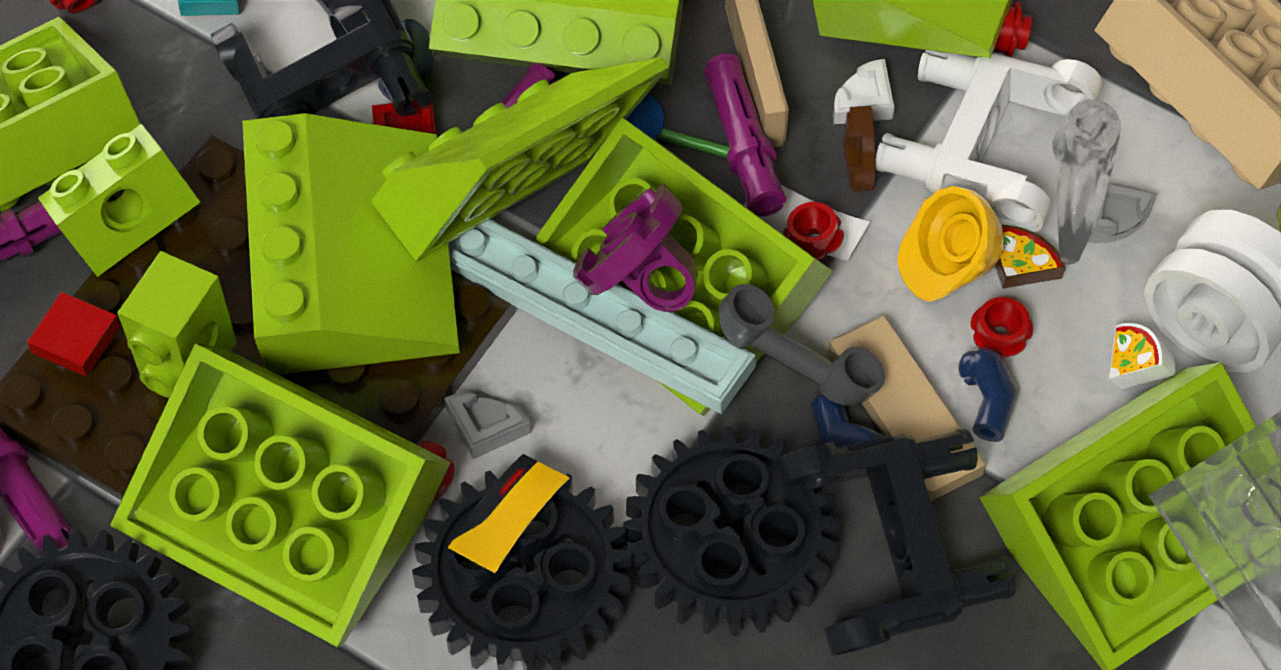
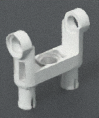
(988, 89)

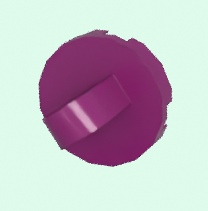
(635, 247)

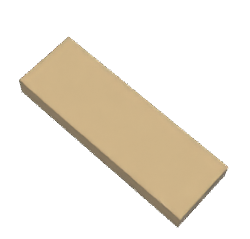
(759, 67)
(906, 399)

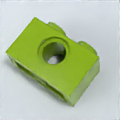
(112, 230)
(168, 315)

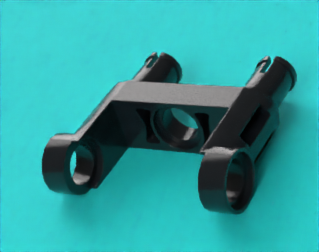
(331, 72)
(896, 473)

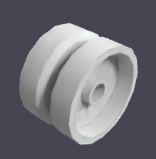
(1221, 291)

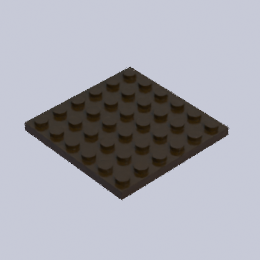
(107, 419)

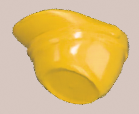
(949, 243)

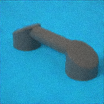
(746, 321)

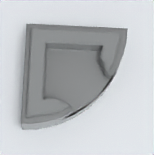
(1121, 213)
(485, 422)

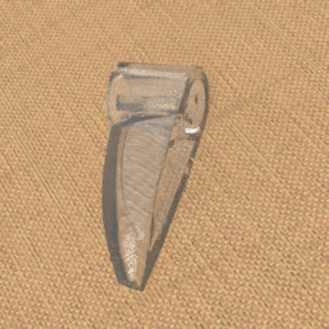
(1083, 172)

